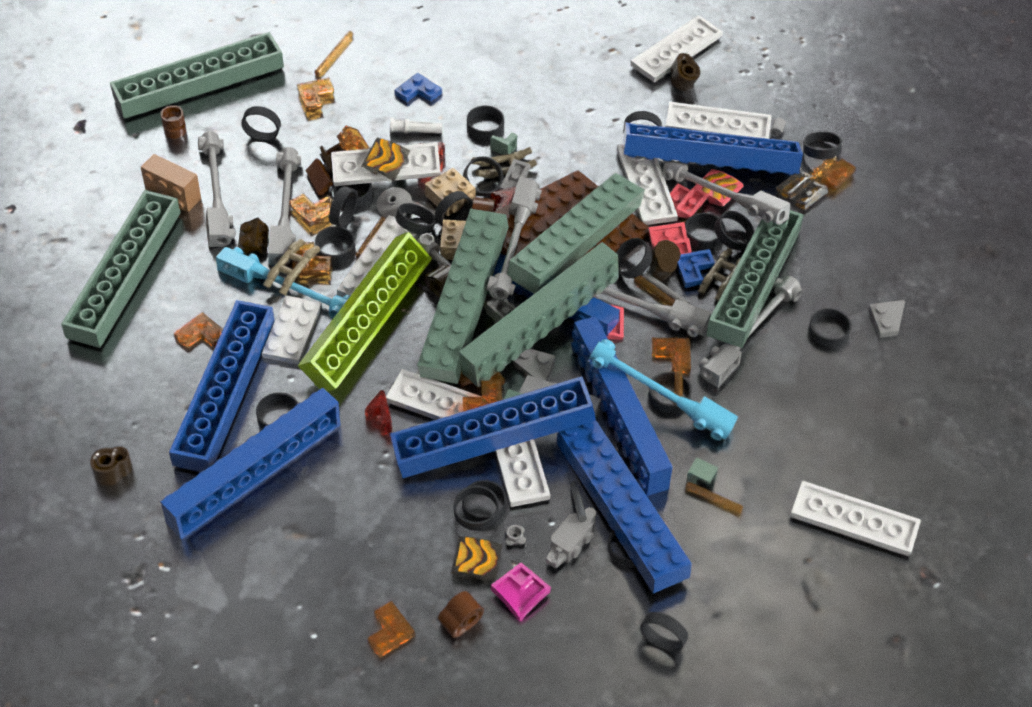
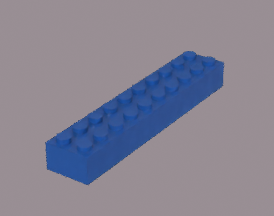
(712, 148)
(222, 386)
(623, 411)
(492, 427)
(250, 463)
(625, 506)

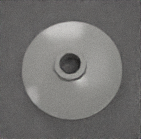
(388, 208)

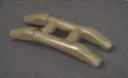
(489, 174)
(291, 273)
(713, 274)

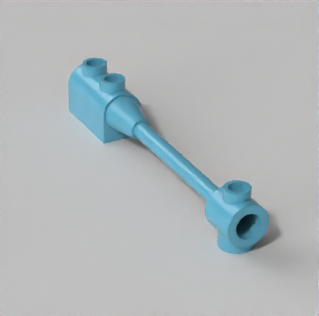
(246, 268)
(704, 414)

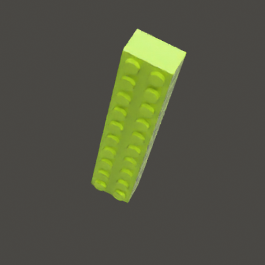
(365, 312)

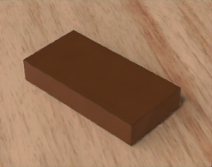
(319, 176)

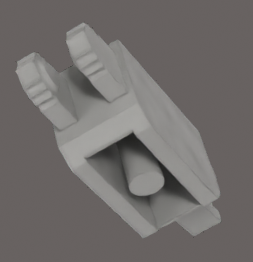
(570, 537)

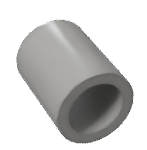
(778, 127)

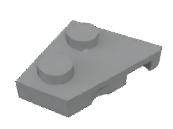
(887, 317)
(535, 363)

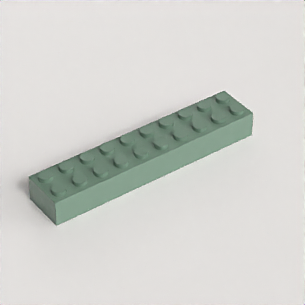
(196, 74)
(575, 233)
(121, 269)
(753, 280)
(463, 295)
(539, 314)

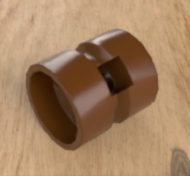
(173, 122)

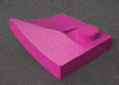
(520, 590)

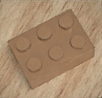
(171, 180)

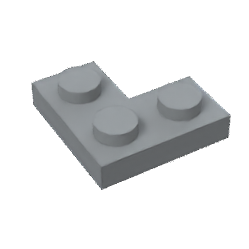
(516, 169)

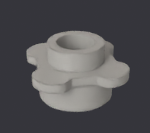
(514, 530)

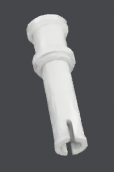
(410, 126)

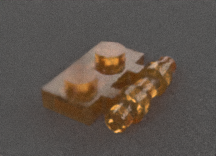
(838, 173)

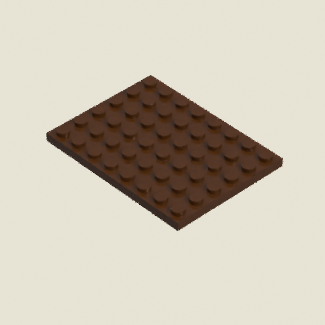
(555, 202)

